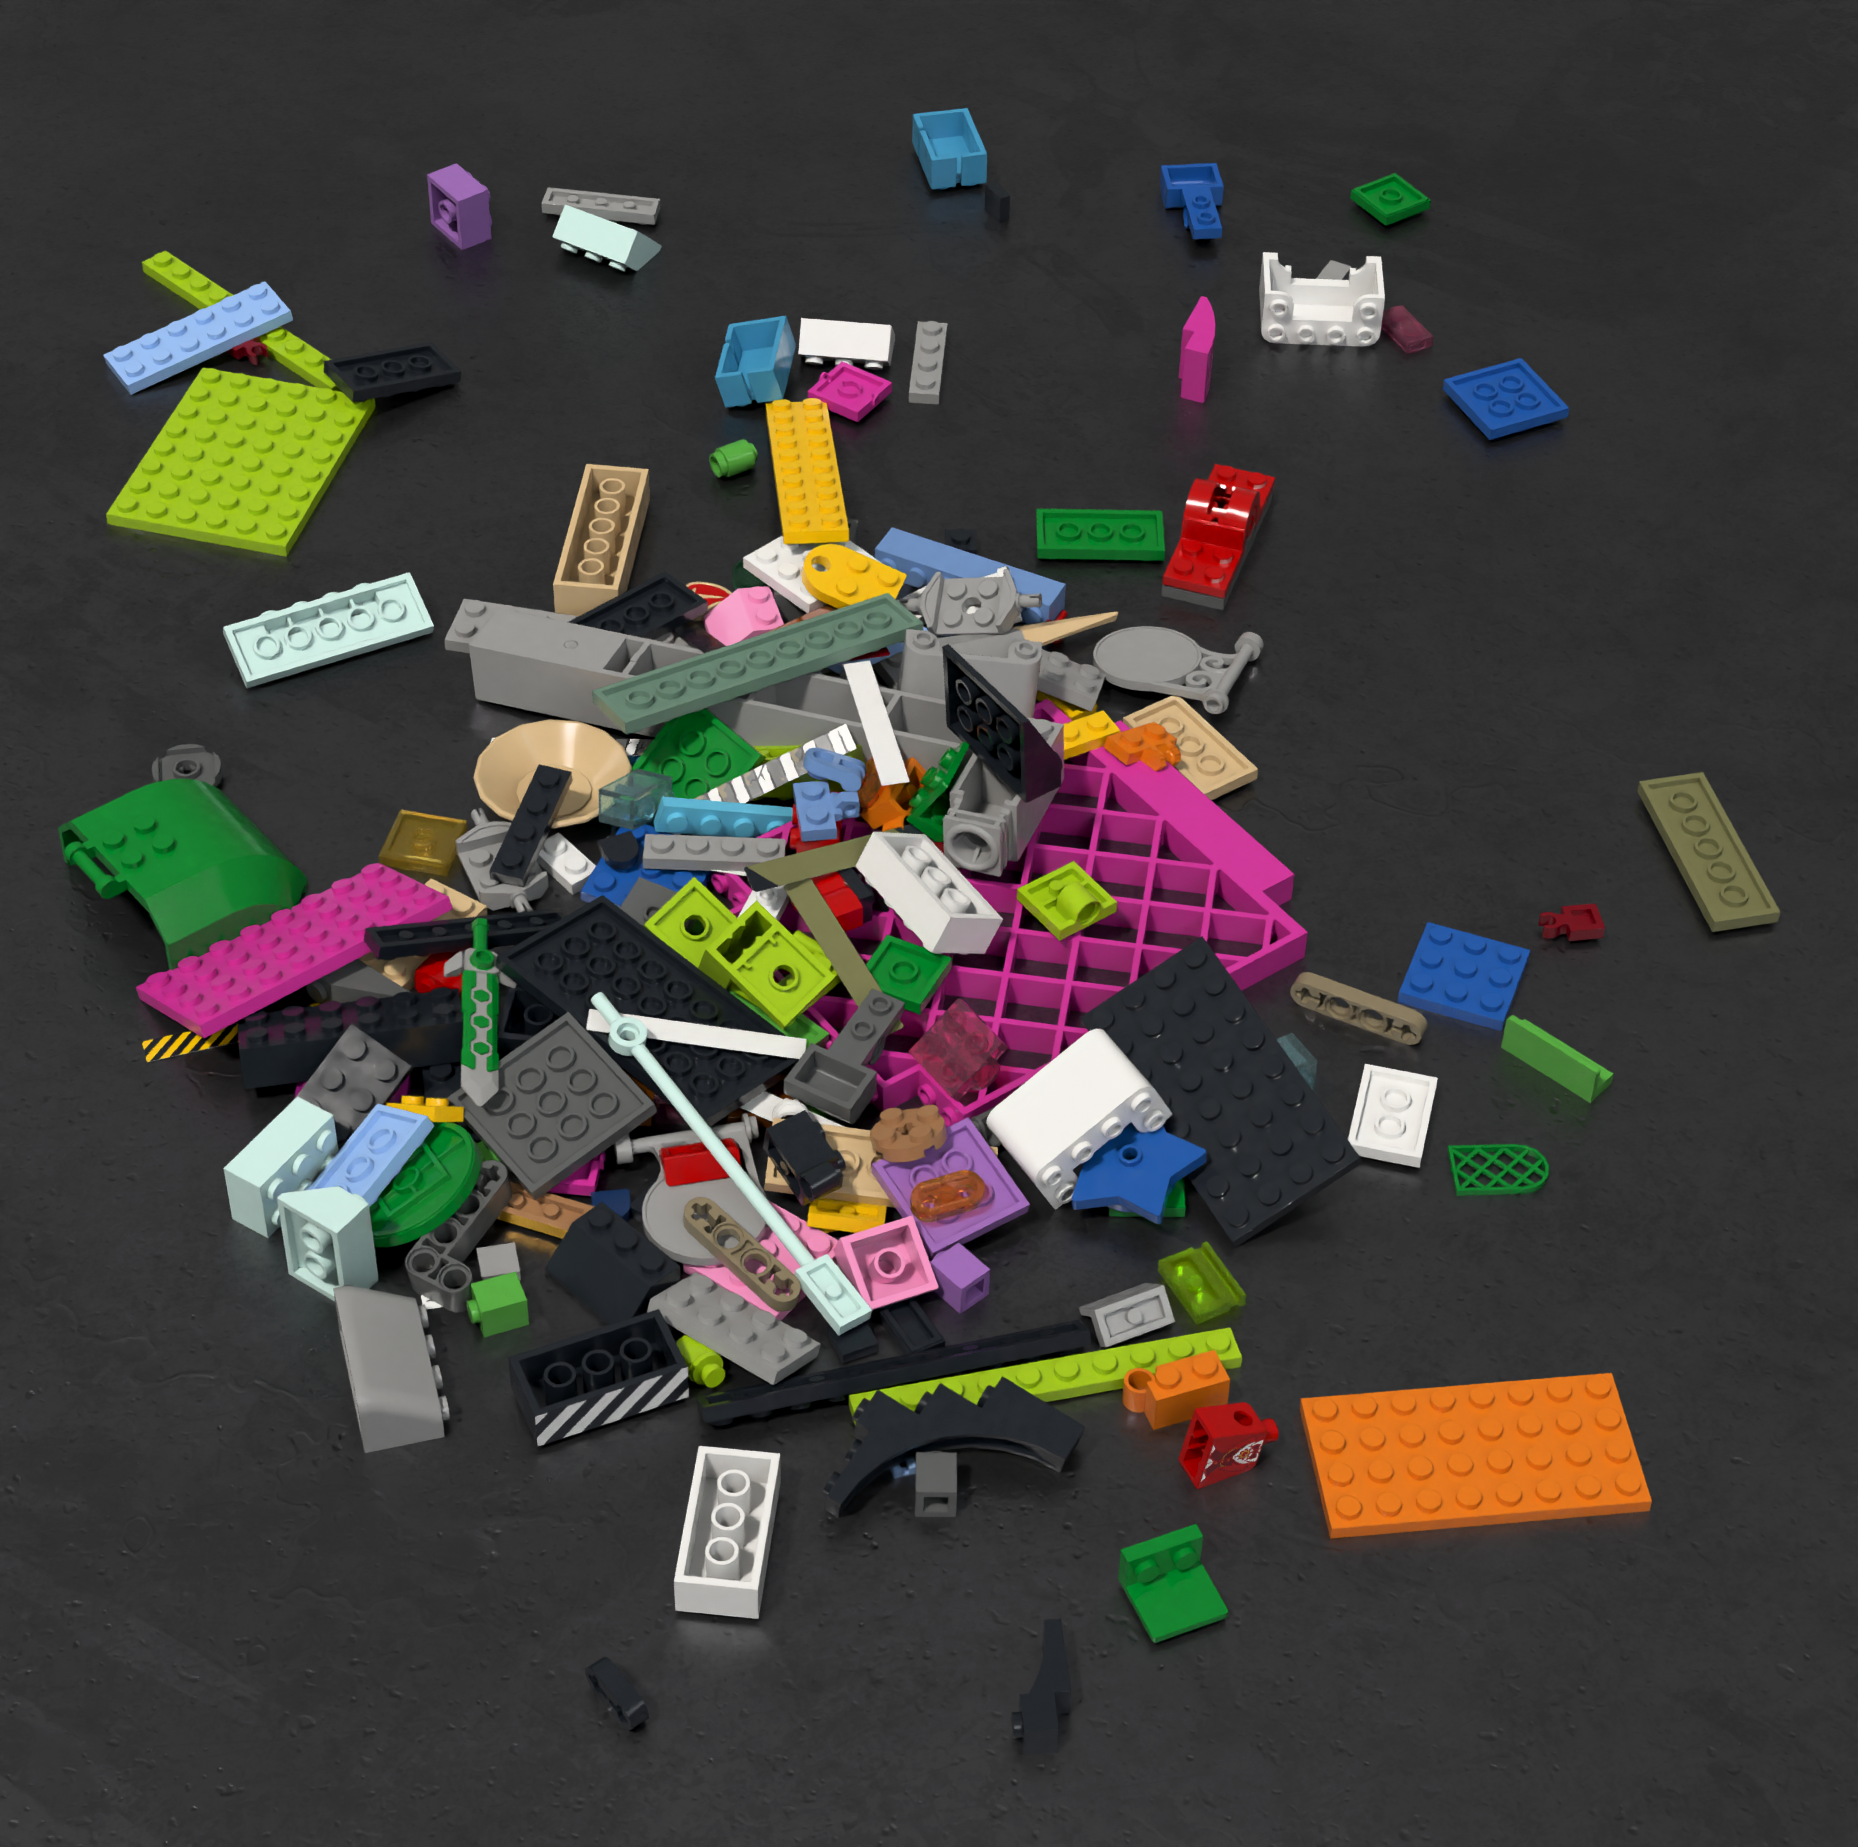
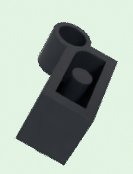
(804, 1157)

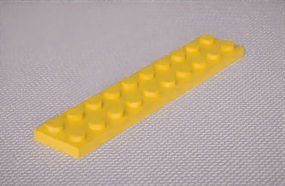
(806, 472)

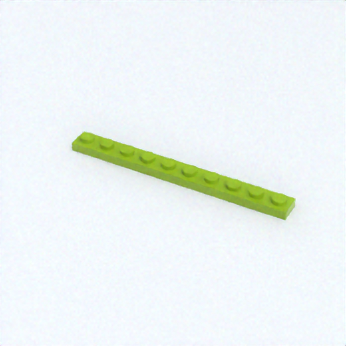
(204, 293)
(1073, 1374)

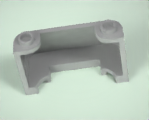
(1012, 676)

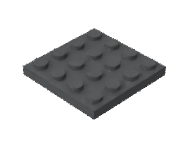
(555, 1106)

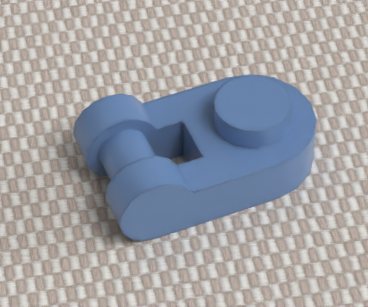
(834, 766)

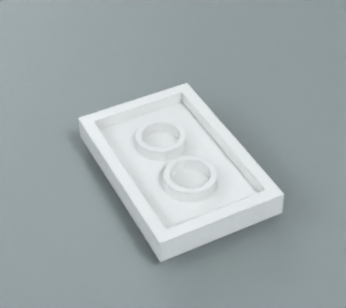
(1392, 1115)

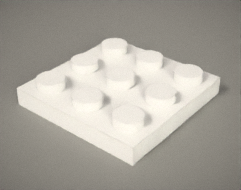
(781, 567)

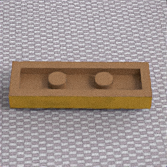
(547, 1214)

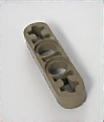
(1359, 1004)
(746, 1250)

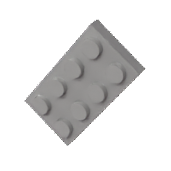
(735, 1328)

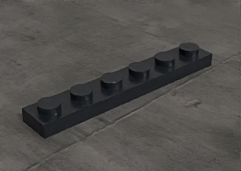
(455, 934)

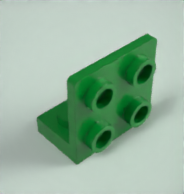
(933, 800)
(1170, 1584)

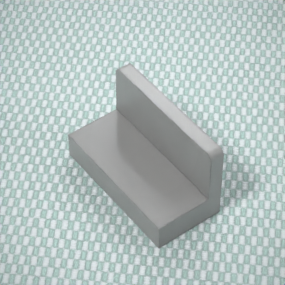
(1129, 1313)

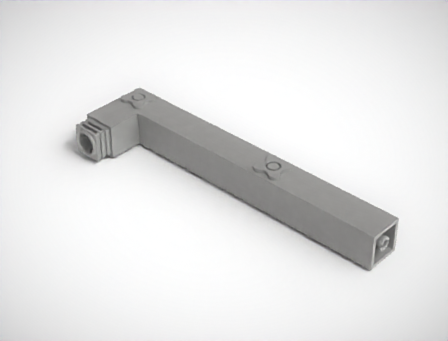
(557, 664)

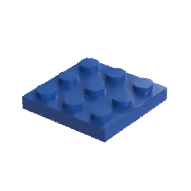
(1505, 398)
(617, 883)
(1464, 976)

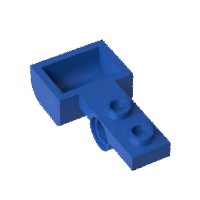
(1198, 191)

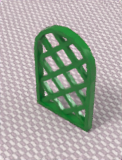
(1508, 1149)

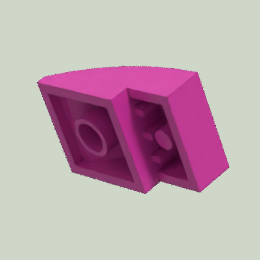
(1197, 352)

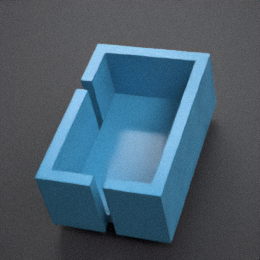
(949, 148)
(755, 361)

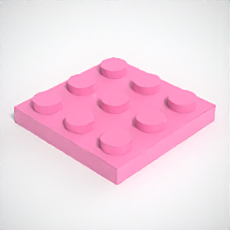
(814, 1240)

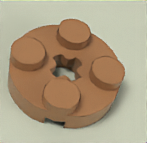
(907, 1133)

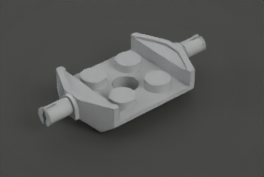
(946, 601)
(477, 853)

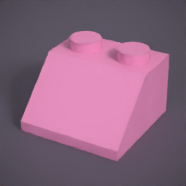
(743, 615)
(886, 1263)

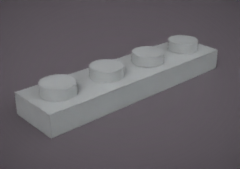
(604, 205)
(928, 362)
(708, 852)

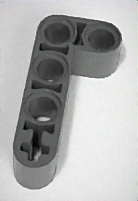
(446, 1260)

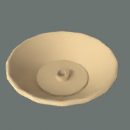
(573, 746)

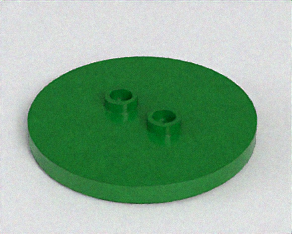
(427, 1187)

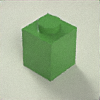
(498, 1304)

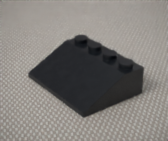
(997, 731)

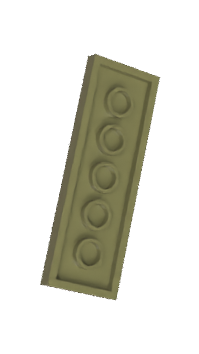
(1708, 852)

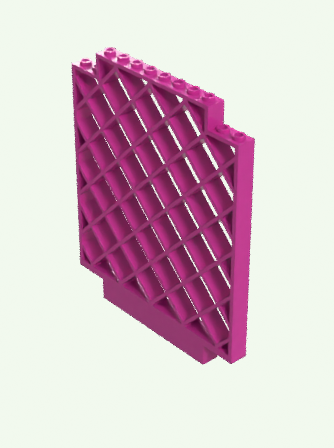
(1161, 811)

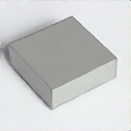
(497, 1260)

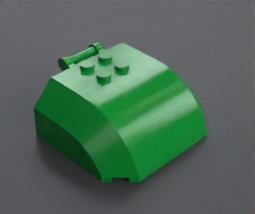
(186, 861)

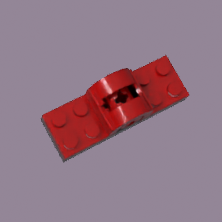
(1217, 535)

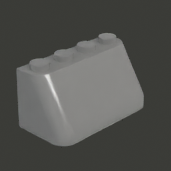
(390, 1368)

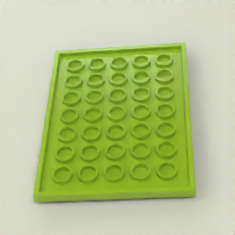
(241, 462)

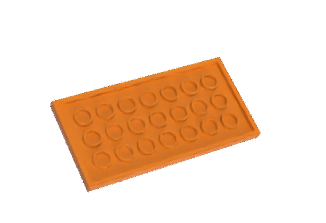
(1473, 1455)

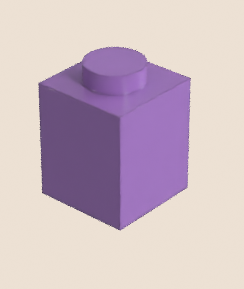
(960, 1277)

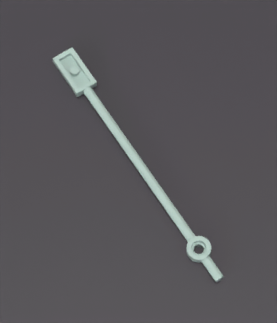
(818, 1278)

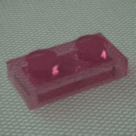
(1406, 329)

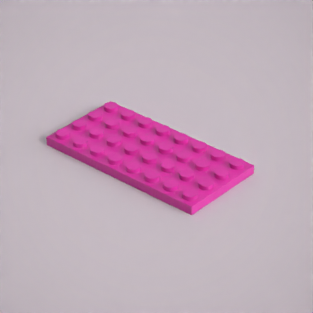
(289, 949)

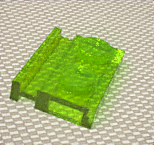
(1201, 1282)

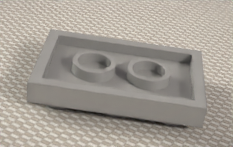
(1068, 679)

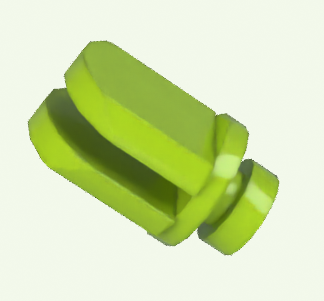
(702, 1362)

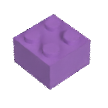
(459, 206)

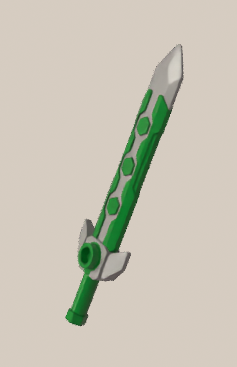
(480, 1014)

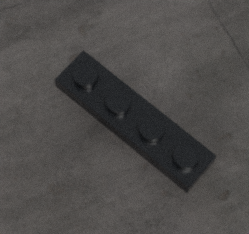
(531, 825)

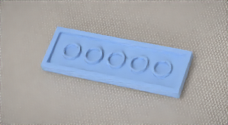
(198, 337)

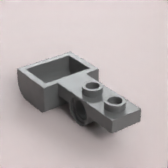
(838, 1077)

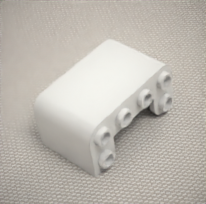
(1321, 308)
(1073, 1111)

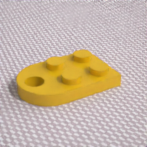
(848, 576)

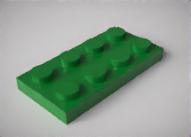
(1100, 534)

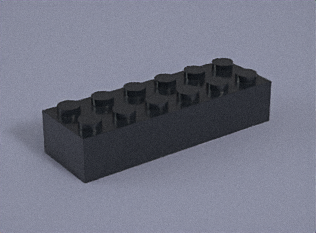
(296, 1040)

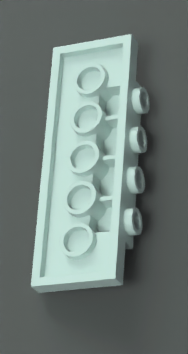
(327, 629)

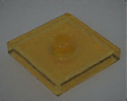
(422, 842)

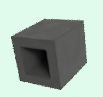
(935, 1484)

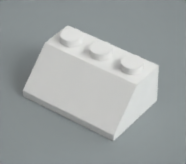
(846, 342)

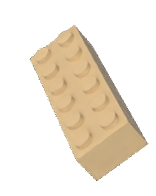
(601, 538)

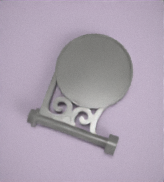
(1166, 659)
(665, 1204)

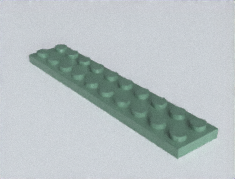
(755, 663)

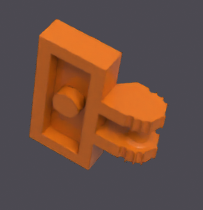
(1144, 743)

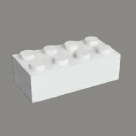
(928, 893)
(727, 1532)

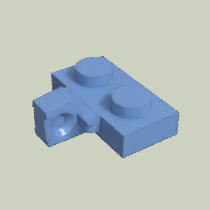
(820, 809)

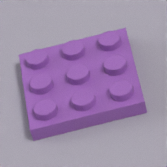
(962, 1151)

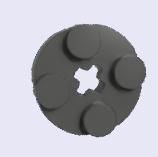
(188, 757)

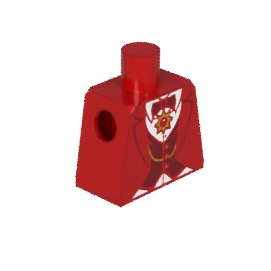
(1224, 1442)

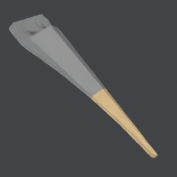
(998, 644)

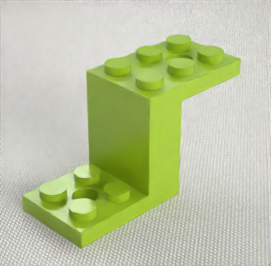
(742, 951)

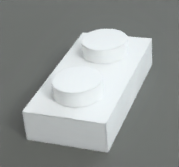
(565, 863)

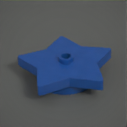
(1136, 1172)

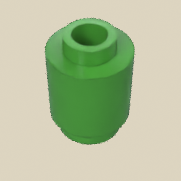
(733, 458)

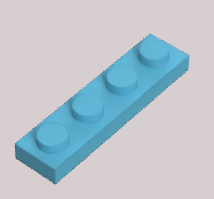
(718, 817)

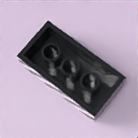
(598, 1377)

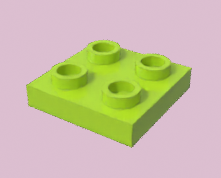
(1066, 900)

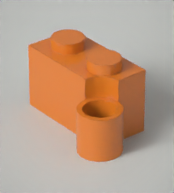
(893, 801)
(1176, 1389)

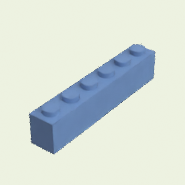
(924, 557)

